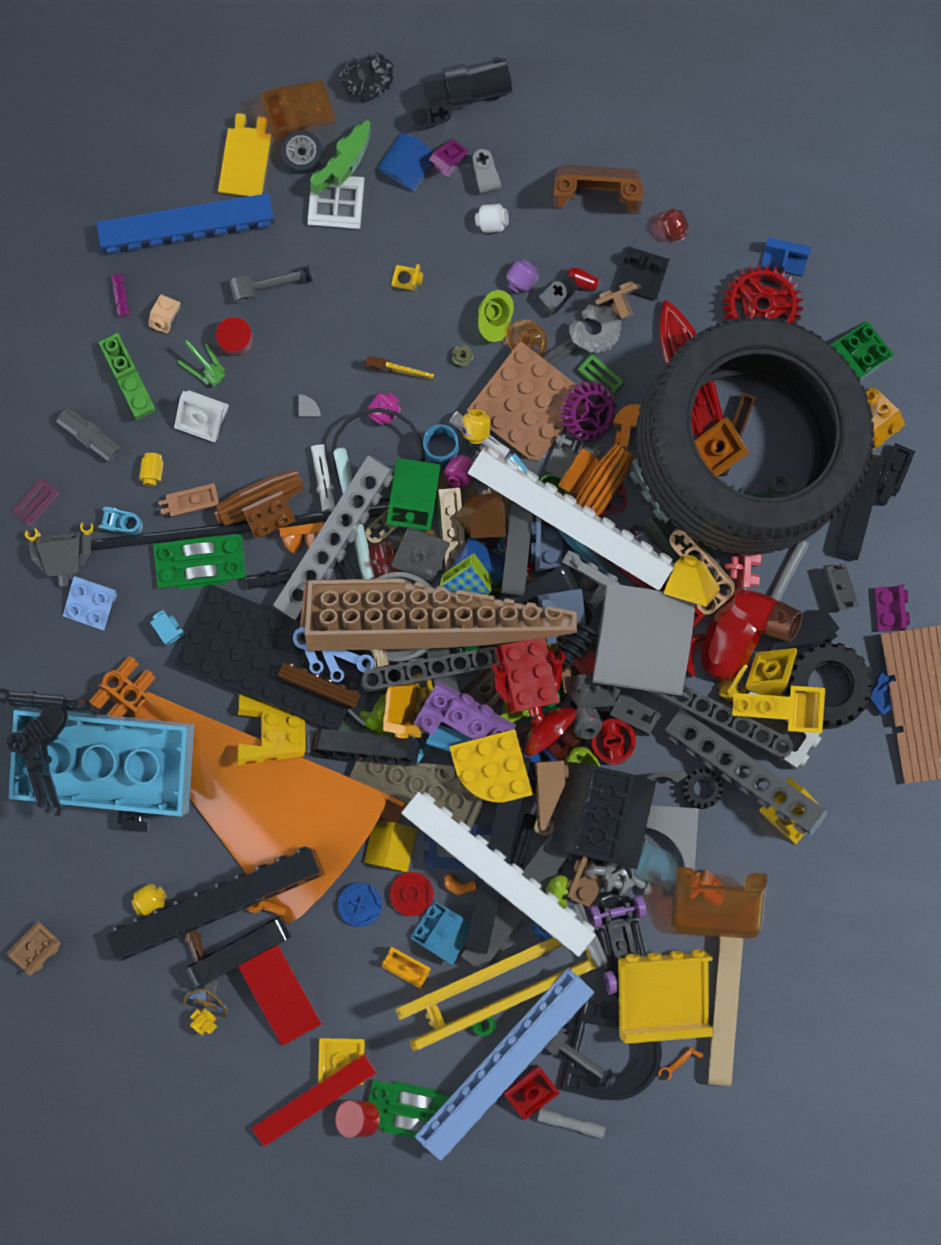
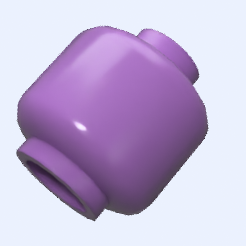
(522, 276)

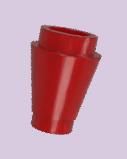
(583, 278)

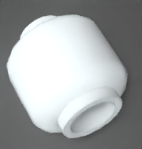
(492, 218)

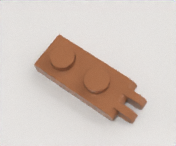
(190, 500)

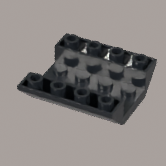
(603, 814)

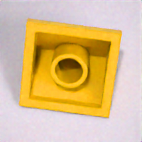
(771, 671)
(390, 845)

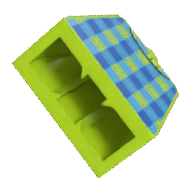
(468, 576)

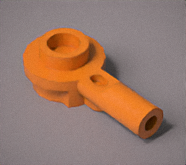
(268, 907)

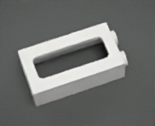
(796, 758)

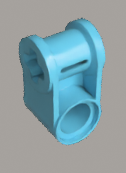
(116, 521)

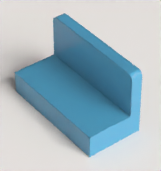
(446, 737)

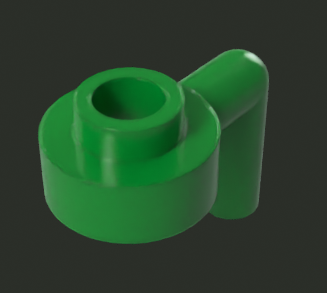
(480, 1030)

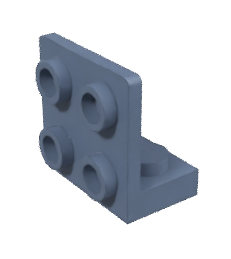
(545, 547)
(567, 600)

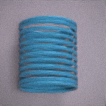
(438, 430)

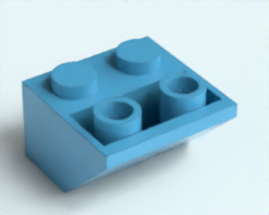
(442, 932)

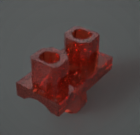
(381, 558)

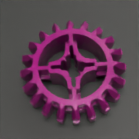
(577, 410)

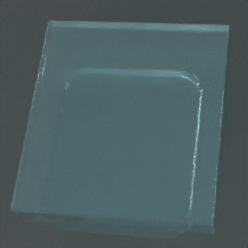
(657, 866)

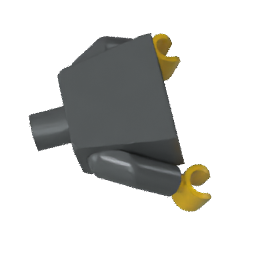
(61, 553)

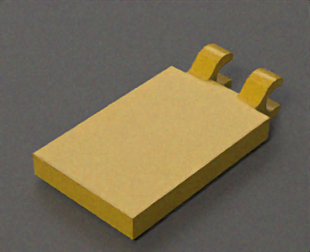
(245, 158)

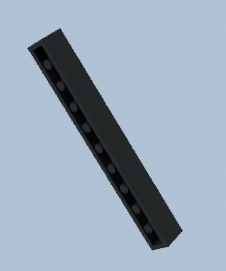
(215, 904)

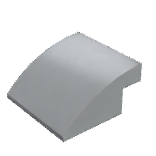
(643, 640)

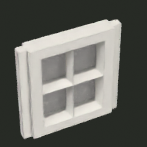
(338, 205)

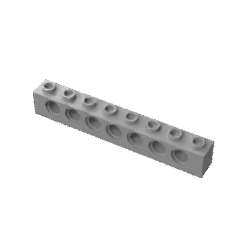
(370, 468)

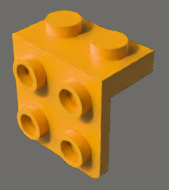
(886, 417)
(400, 712)

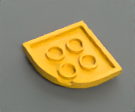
(492, 767)

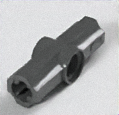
(88, 434)

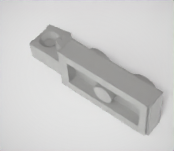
(588, 570)

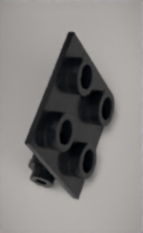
(643, 269)

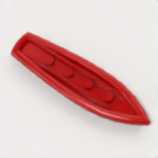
(674, 333)

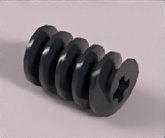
(574, 644)

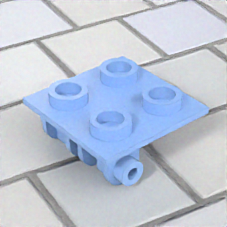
(89, 603)

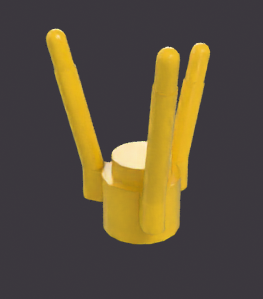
(728, 689)

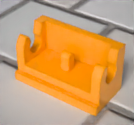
(406, 967)

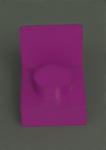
(449, 157)

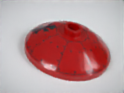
(547, 729)

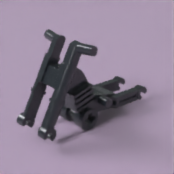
(38, 735)

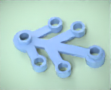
(329, 657)

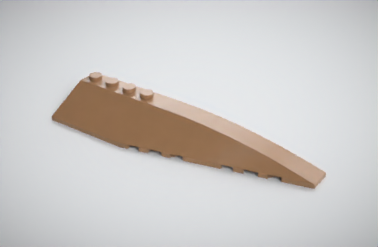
(412, 616)

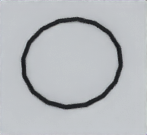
(367, 412)

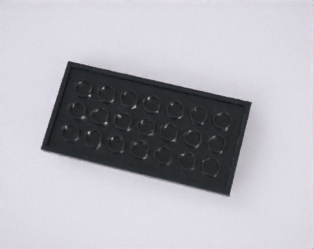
(245, 649)

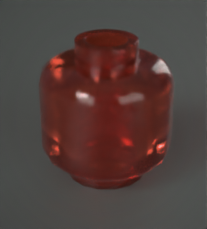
(674, 224)

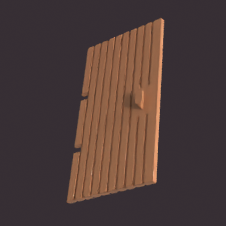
(916, 699)

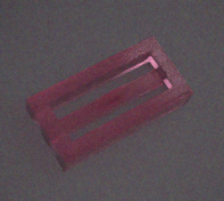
(42, 507)

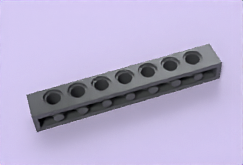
(685, 723)

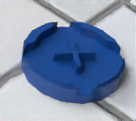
(359, 904)

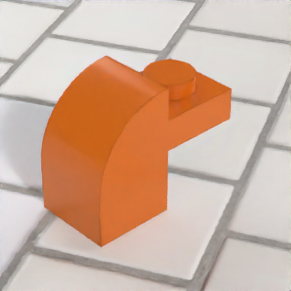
(626, 420)

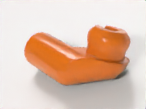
(458, 887)

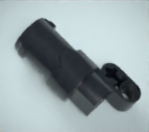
(463, 86)

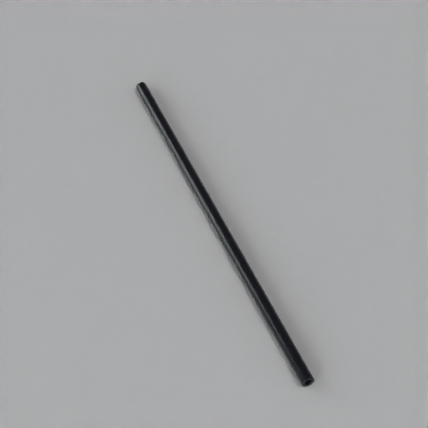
(212, 530)

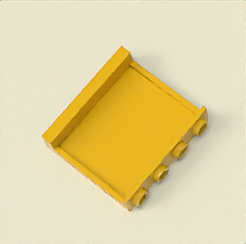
(664, 996)

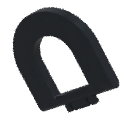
(589, 1084)

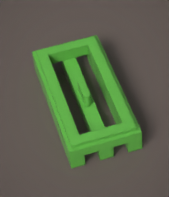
(620, 382)

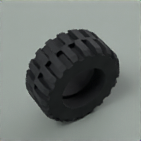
(854, 668)

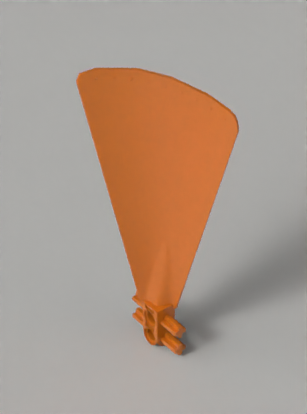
(264, 805)

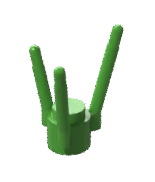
(213, 374)

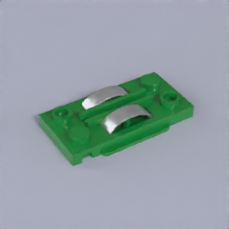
(199, 562)
(404, 1106)

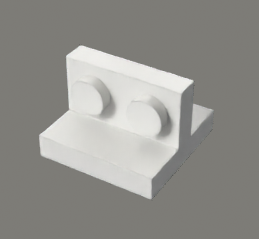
(200, 415)

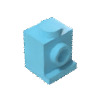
(166, 627)

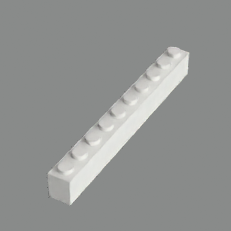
(572, 518)
(498, 874)

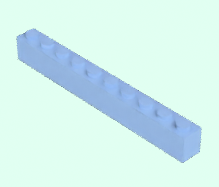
(504, 1064)

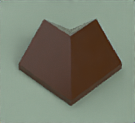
(483, 516)

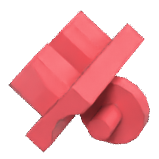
(741, 570)

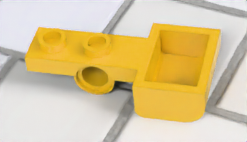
(802, 708)

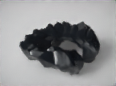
(372, 88)

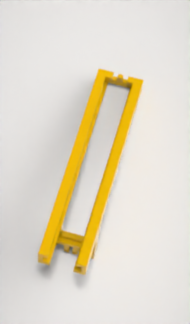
(429, 1001)

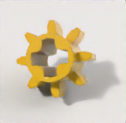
(203, 1021)

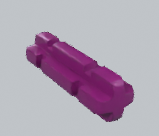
(120, 295)

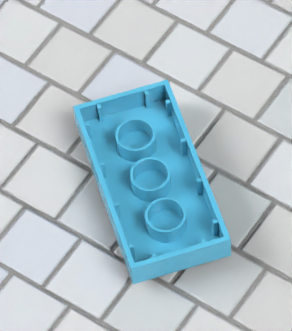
(113, 763)

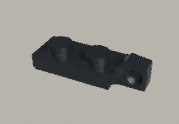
(894, 472)

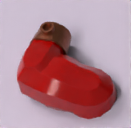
(738, 628)

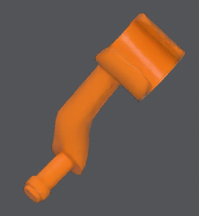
(681, 1060)

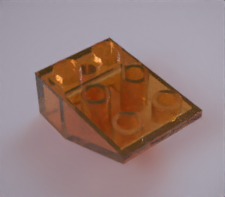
(297, 108)

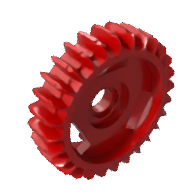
(751, 291)

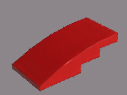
(280, 995)

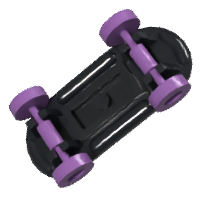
(617, 931)

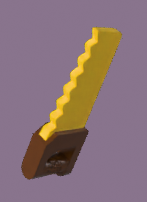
(385, 366)

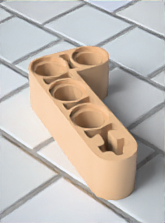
(720, 576)

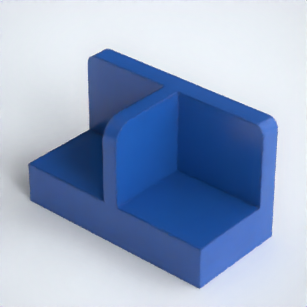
(785, 256)

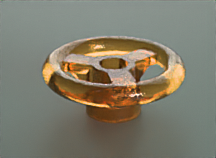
(530, 335)

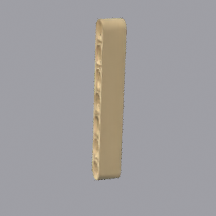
(725, 1011)

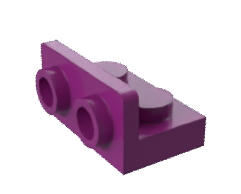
(891, 608)

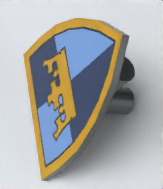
(206, 999)

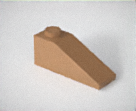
(549, 784)

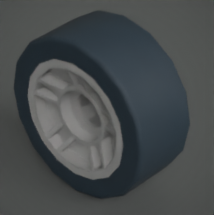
(304, 141)

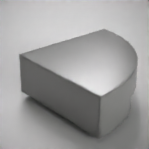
(308, 408)

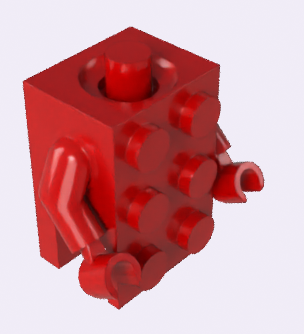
(527, 676)

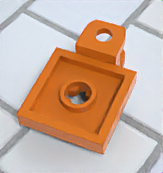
(724, 434)

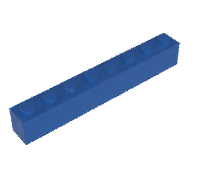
(185, 223)

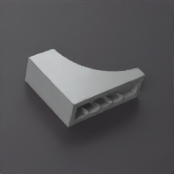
(679, 827)

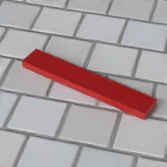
(314, 1099)

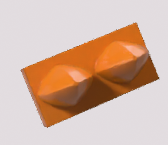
(293, 535)

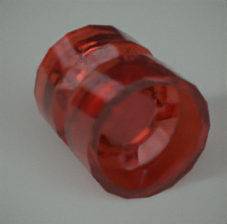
(569, 740)

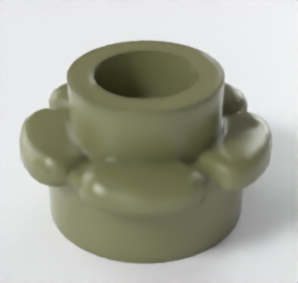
(457, 359)

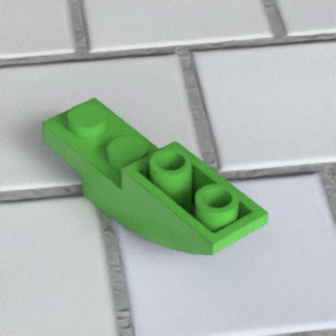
(349, 154)
(127, 376)

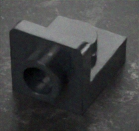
(135, 824)

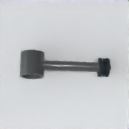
(244, 288)
(558, 1044)

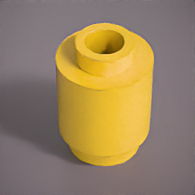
(151, 469)

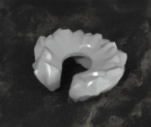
(606, 338)

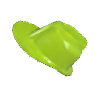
(495, 315)

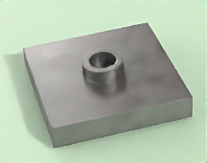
(420, 554)

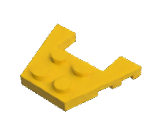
(280, 732)

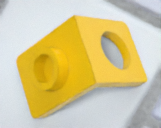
(416, 277)

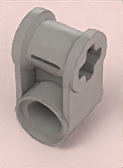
(486, 175)

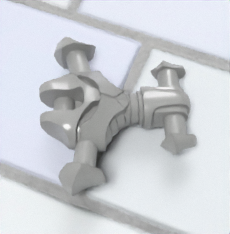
(618, 877)

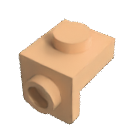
(163, 313)

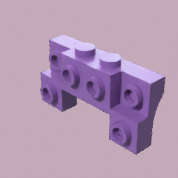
(460, 713)

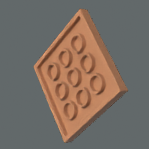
(525, 402)

